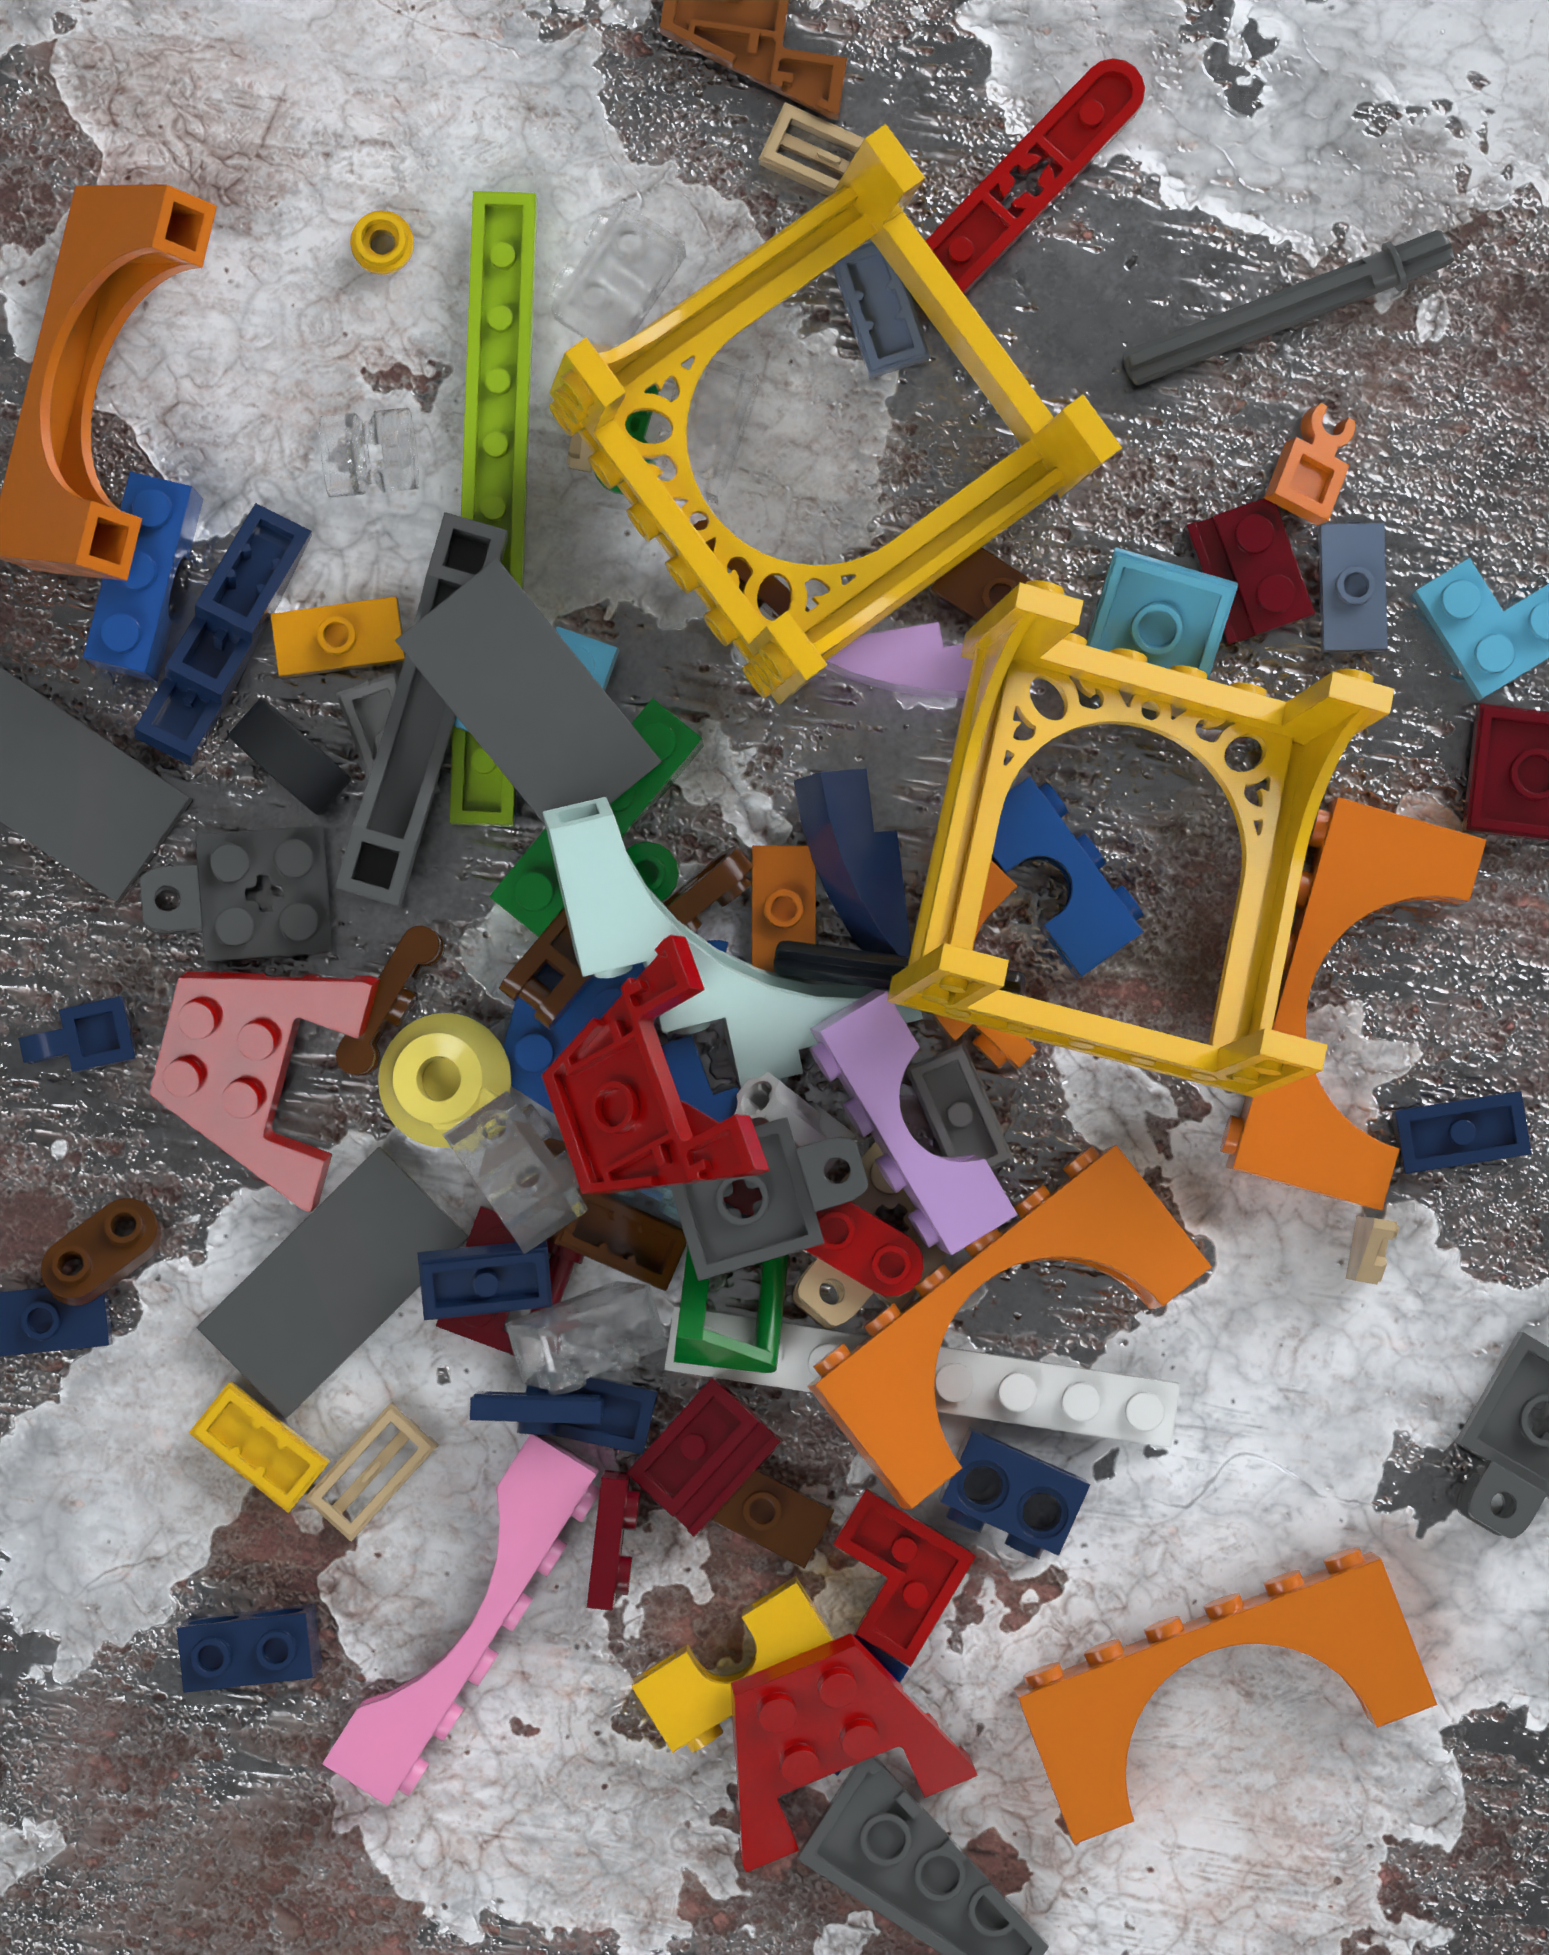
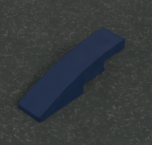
(223, 634)

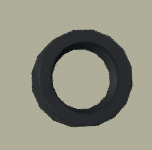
(289, 757)

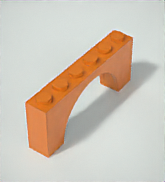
(110, 258)
(1359, 865)
(886, 1384)
(1089, 1711)

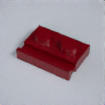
(1255, 552)
(704, 1456)
(615, 1513)

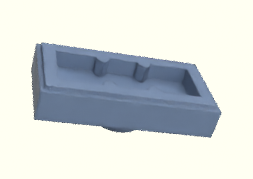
(880, 312)
(1352, 588)

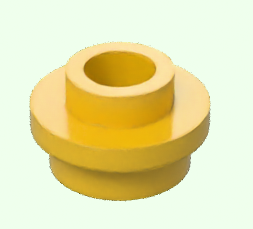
(377, 224)

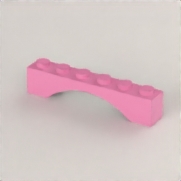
(391, 1729)

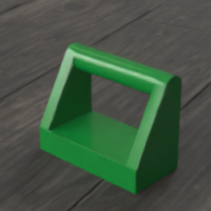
(707, 1348)

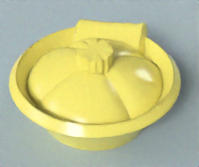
(440, 1075)

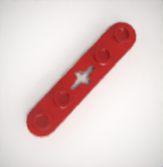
(1066, 138)
(853, 1237)

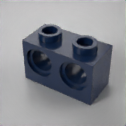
(1019, 1479)
(249, 1648)

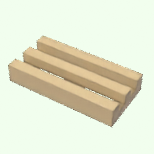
(796, 171)
(408, 1431)

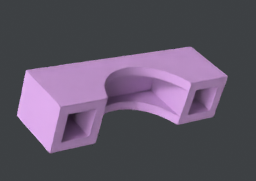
(869, 1053)

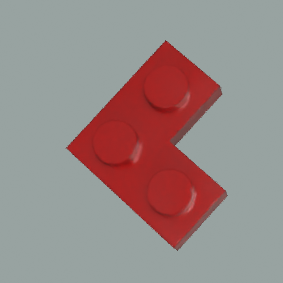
(919, 1571)

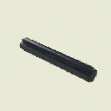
(854, 966)

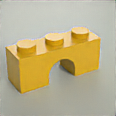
(692, 1701)

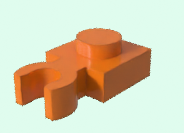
(1307, 471)

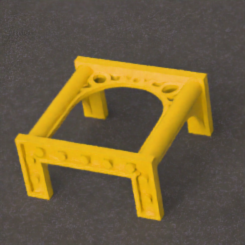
(602, 389)
(1300, 745)

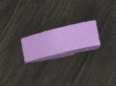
(905, 662)

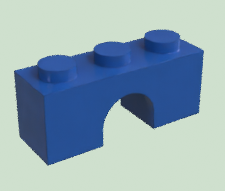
(133, 615)
(1095, 916)

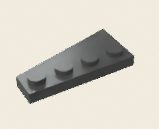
(908, 1869)

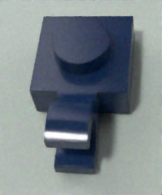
(90, 1034)

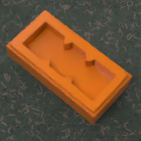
(781, 900)

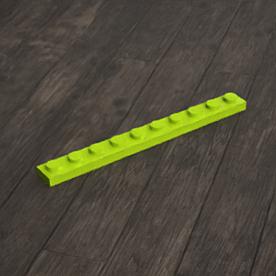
(496, 440)

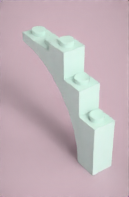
(621, 922)

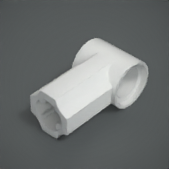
(769, 1100)

